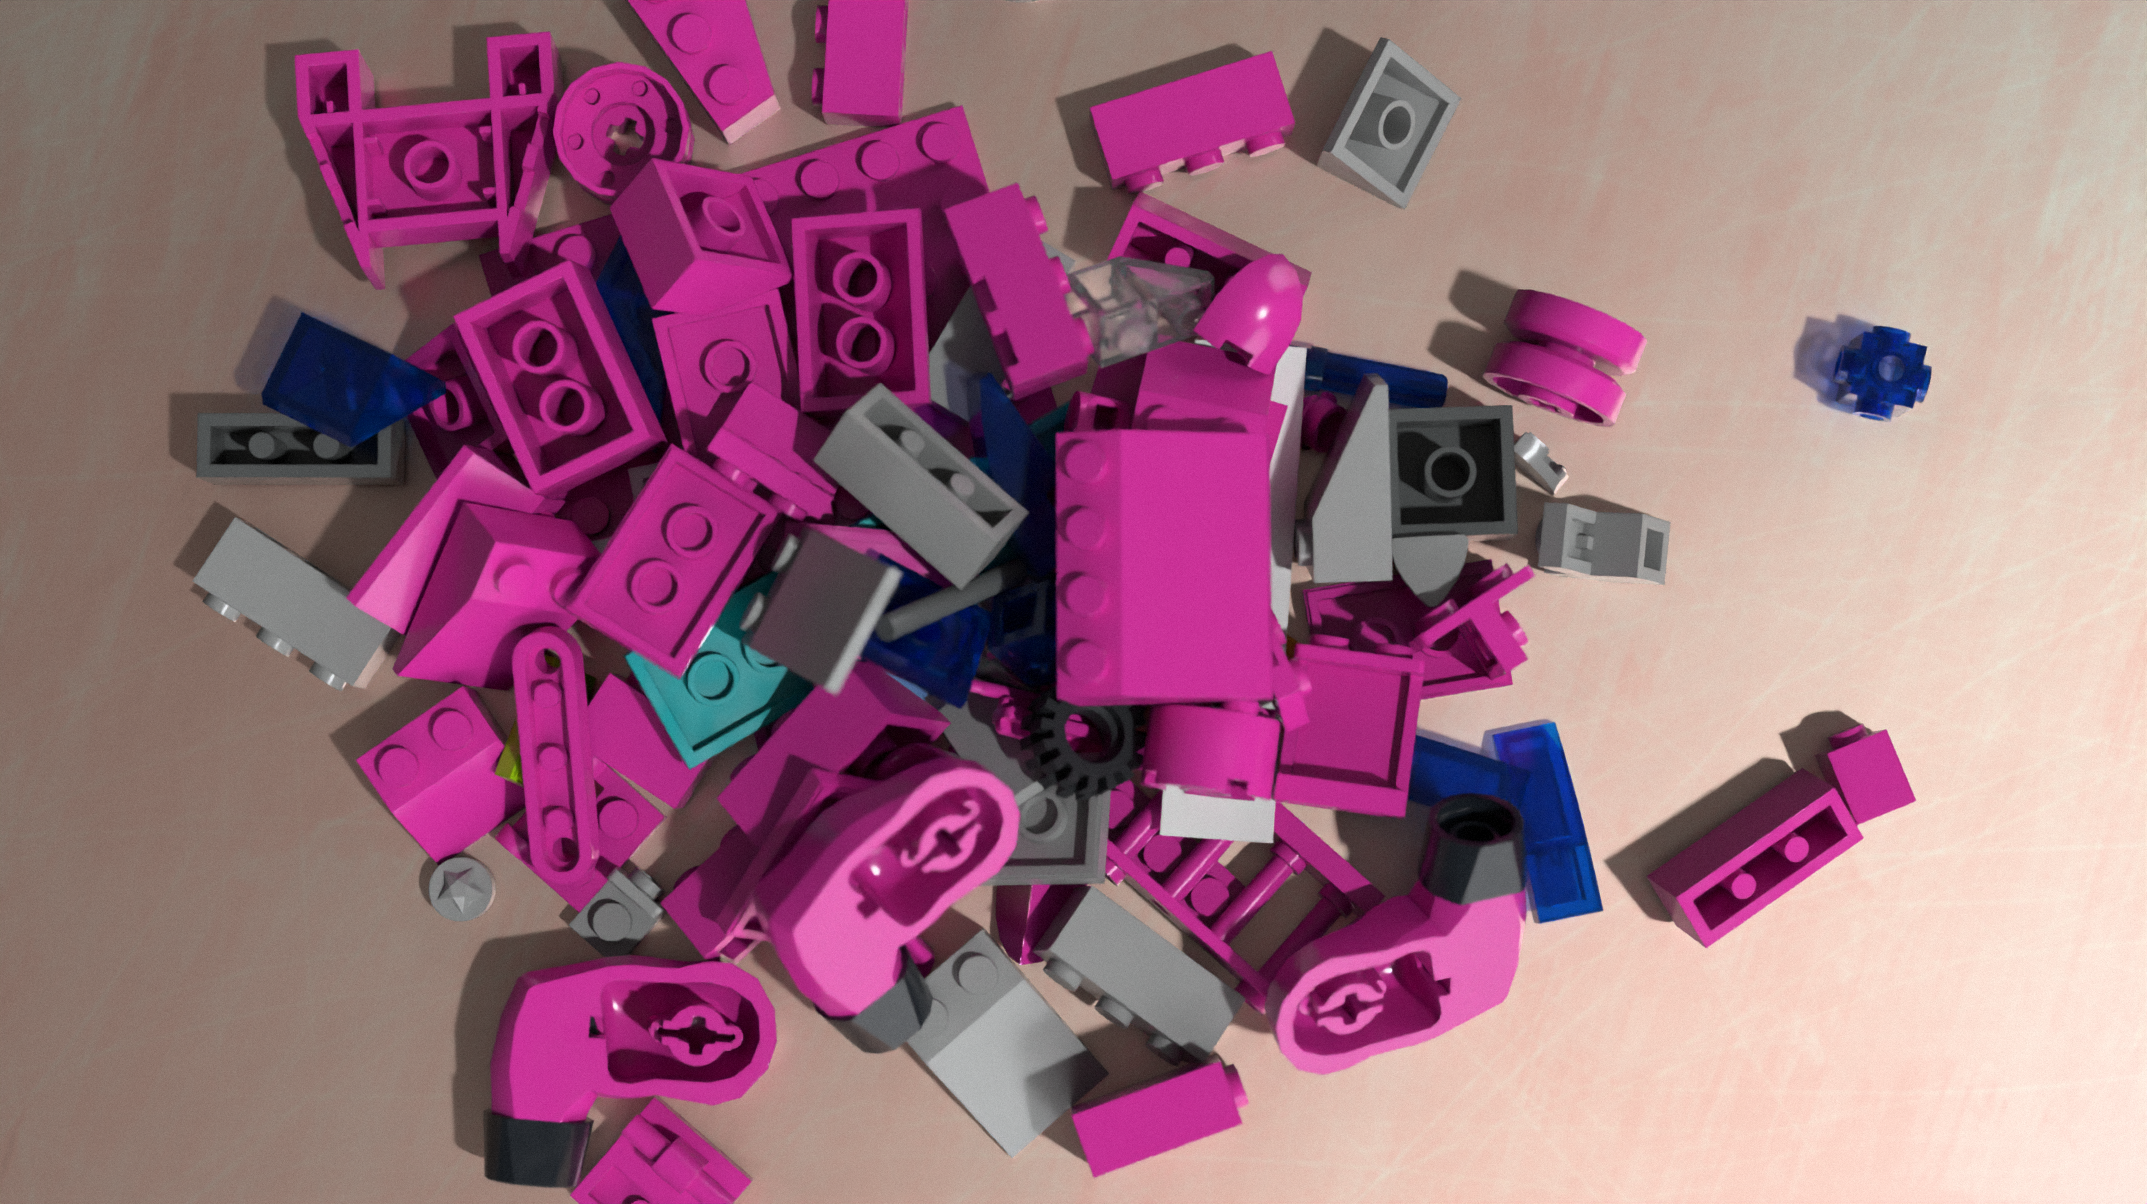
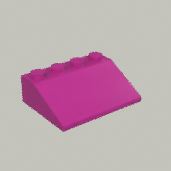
(1163, 567)

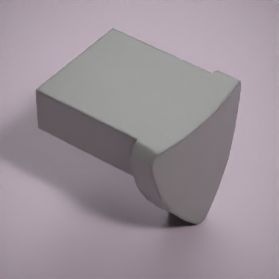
(1430, 564)

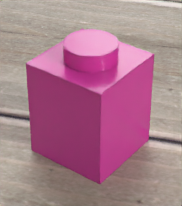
(1865, 773)

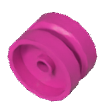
(1565, 357)

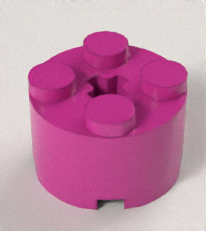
(1212, 750)

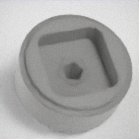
(462, 889)

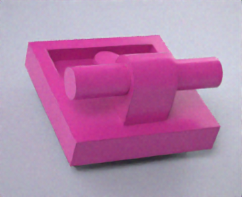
(662, 1163)

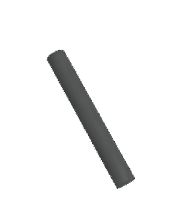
(950, 600)

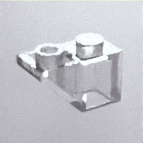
(1137, 305)

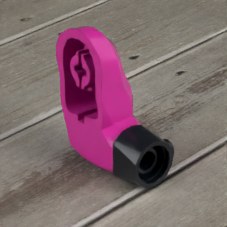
(877, 878)
(1417, 957)
(616, 1034)

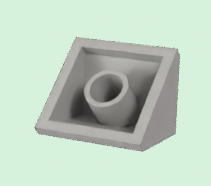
(1389, 126)

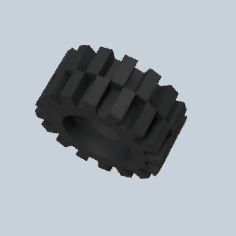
(1063, 765)

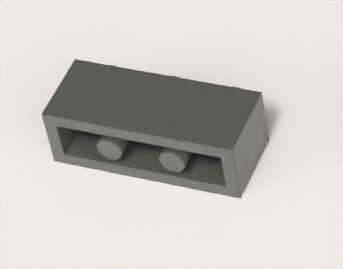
(286, 452)

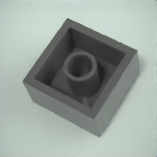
(1453, 472)

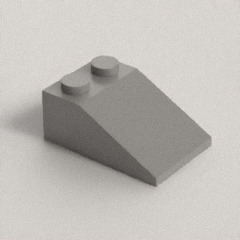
(1349, 503)
(818, 607)
(1002, 1045)

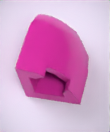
(1256, 312)
(1026, 914)

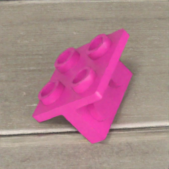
(772, 454)
(1491, 636)

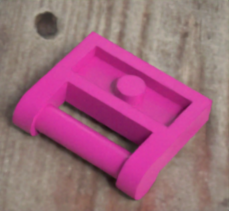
(624, 825)

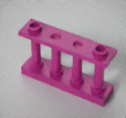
(1294, 850)

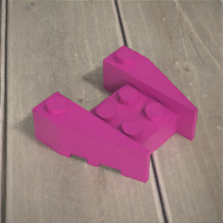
(435, 165)

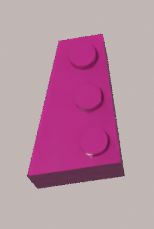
(716, 57)
(1019, 290)

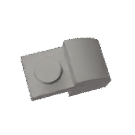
(1602, 545)

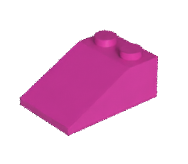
(490, 590)

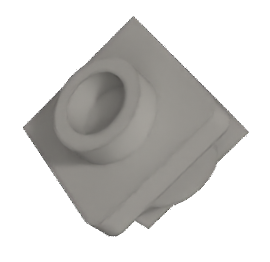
(621, 912)

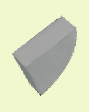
(1533, 460)

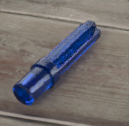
(1344, 374)

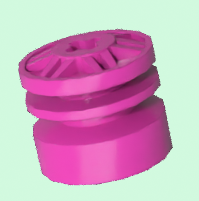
(606, 103)

